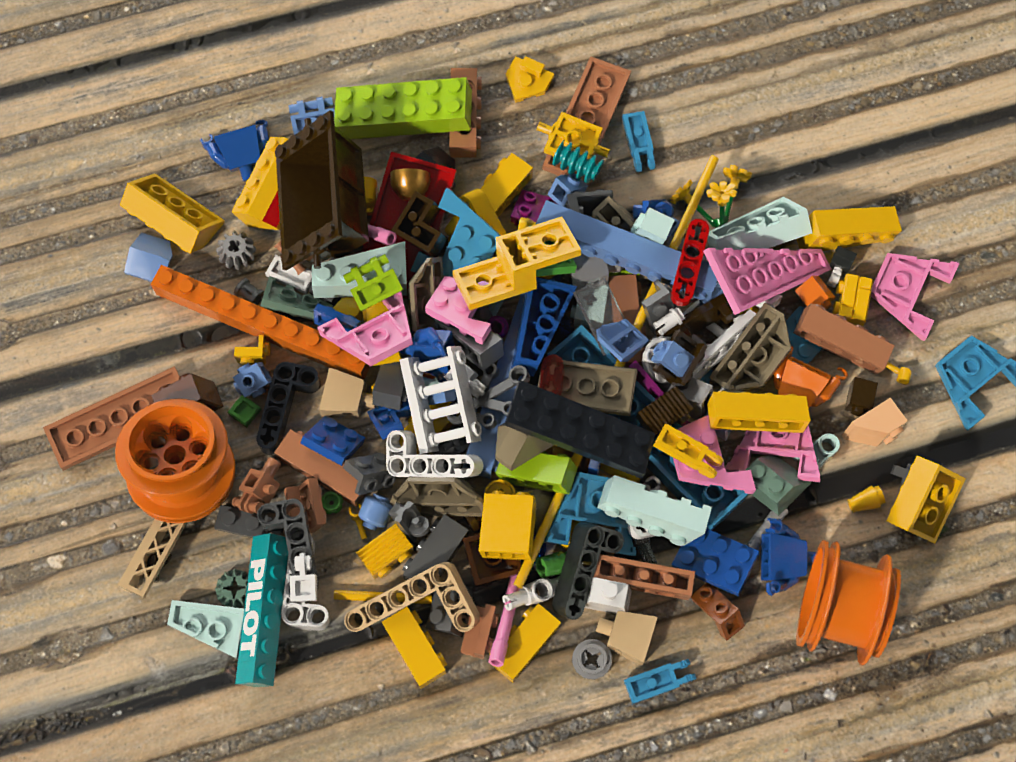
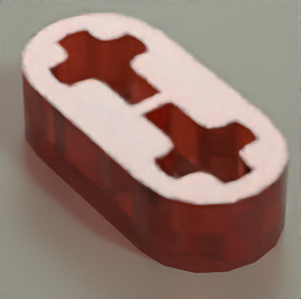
(557, 377)

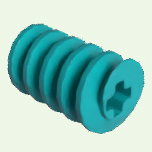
(577, 162)

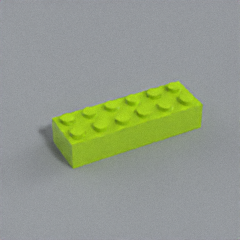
(404, 108)

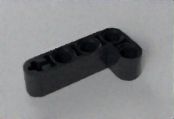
(283, 407)

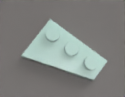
(209, 623)

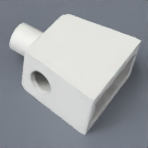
(608, 596)

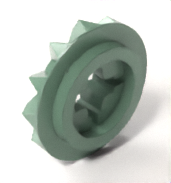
(226, 596)

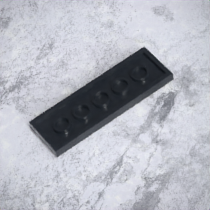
(580, 429)

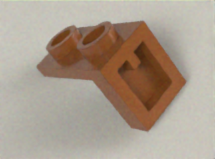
(719, 609)

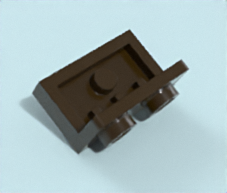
(693, 348)

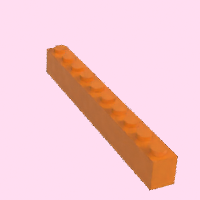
(255, 320)

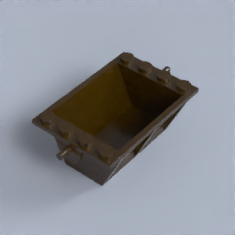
(320, 194)

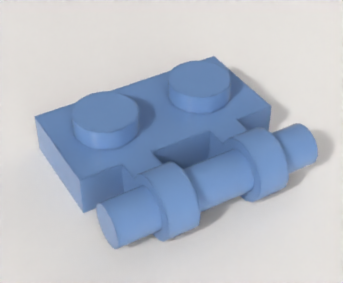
(298, 121)

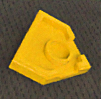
(528, 78)

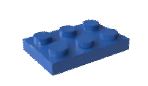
(718, 561)

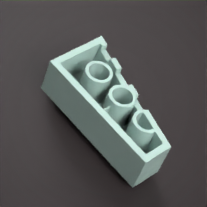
(763, 227)
(329, 279)
(654, 510)

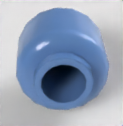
(375, 511)

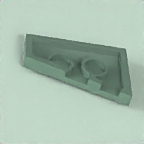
(289, 301)

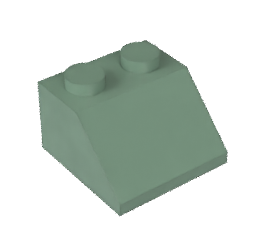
(776, 482)

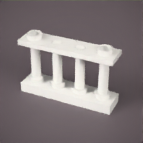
(726, 338)
(418, 400)

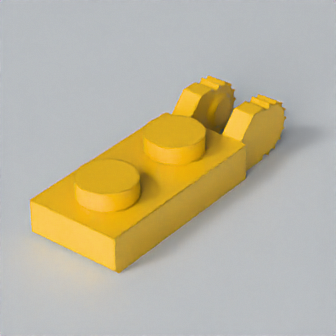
(688, 451)

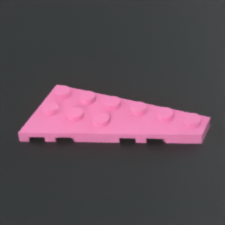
(762, 273)

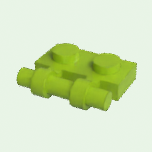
(378, 288)

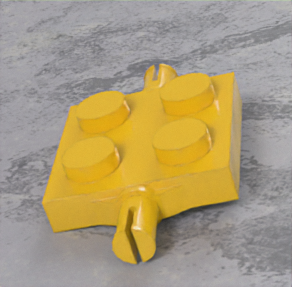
(575, 131)

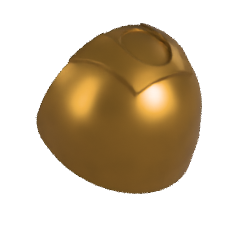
(407, 181)

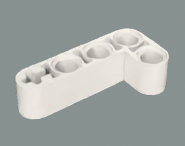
(434, 462)
(306, 610)

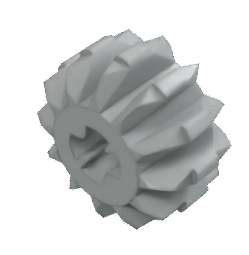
(229, 256)

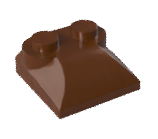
(488, 570)

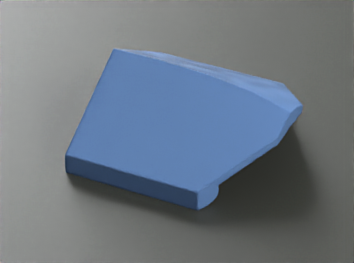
(147, 256)
(621, 339)

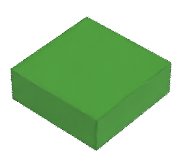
(244, 411)

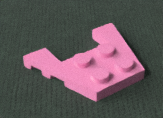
(900, 284)
(451, 309)
(375, 338)
(701, 432)
(778, 444)

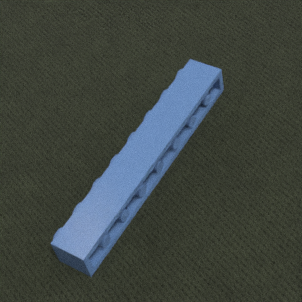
(629, 250)

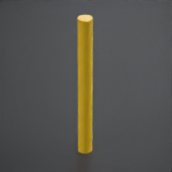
(368, 595)

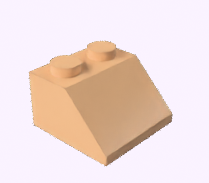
(877, 425)

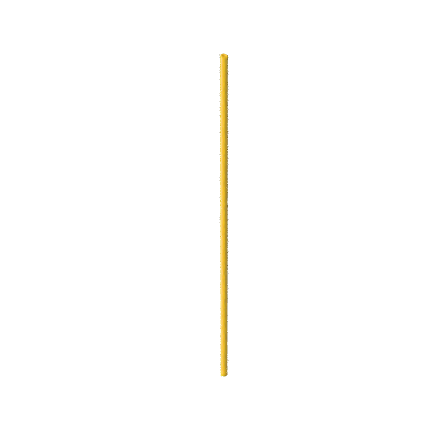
(638, 323)

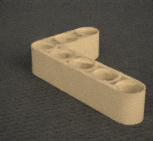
(413, 594)

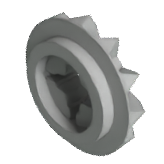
(603, 661)

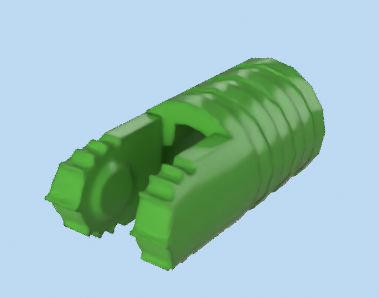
(550, 564)

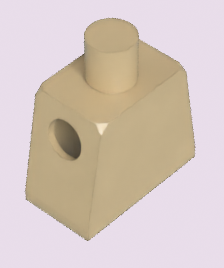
(344, 396)
(629, 634)

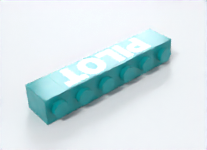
(262, 611)

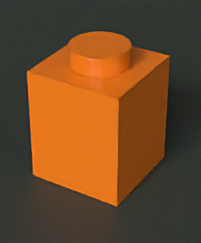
(815, 292)

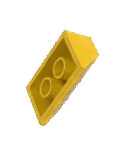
(926, 499)

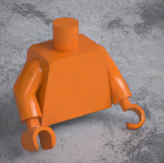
(805, 380)

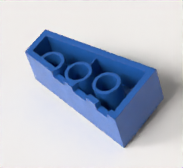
(539, 321)

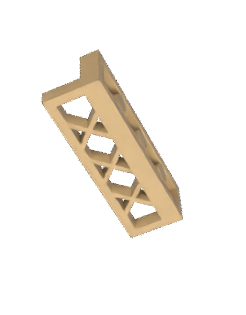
(146, 549)

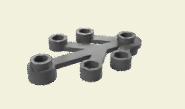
(487, 399)

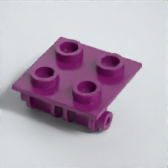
(528, 206)

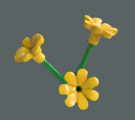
(722, 194)

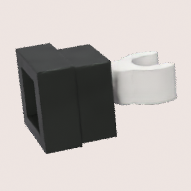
(841, 263)

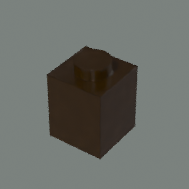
(861, 396)

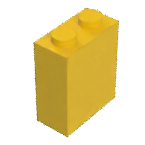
(507, 526)

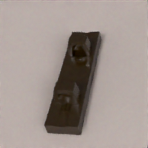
(703, 316)

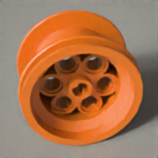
(183, 483)
(848, 603)

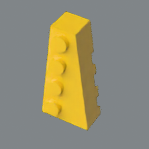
(851, 227)

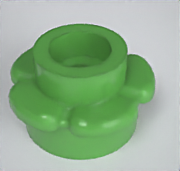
(332, 496)

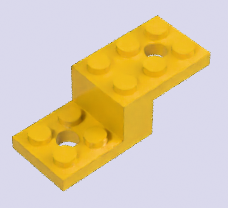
(516, 263)

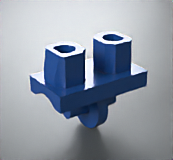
(659, 205)

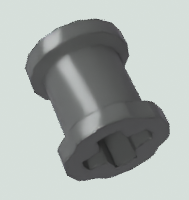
(244, 286)

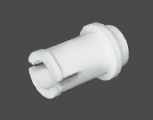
(671, 319)

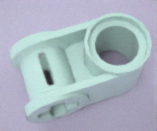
(822, 455)

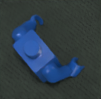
(238, 148)
(430, 345)
(783, 557)

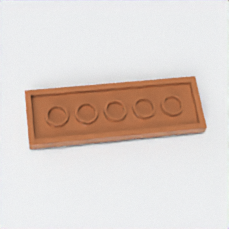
(595, 100)
(99, 425)

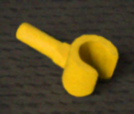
(904, 373)
(359, 523)

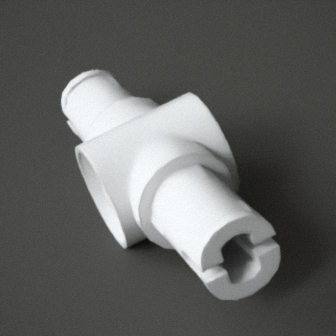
(528, 594)

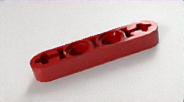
(689, 262)

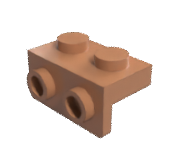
(310, 495)
(478, 640)

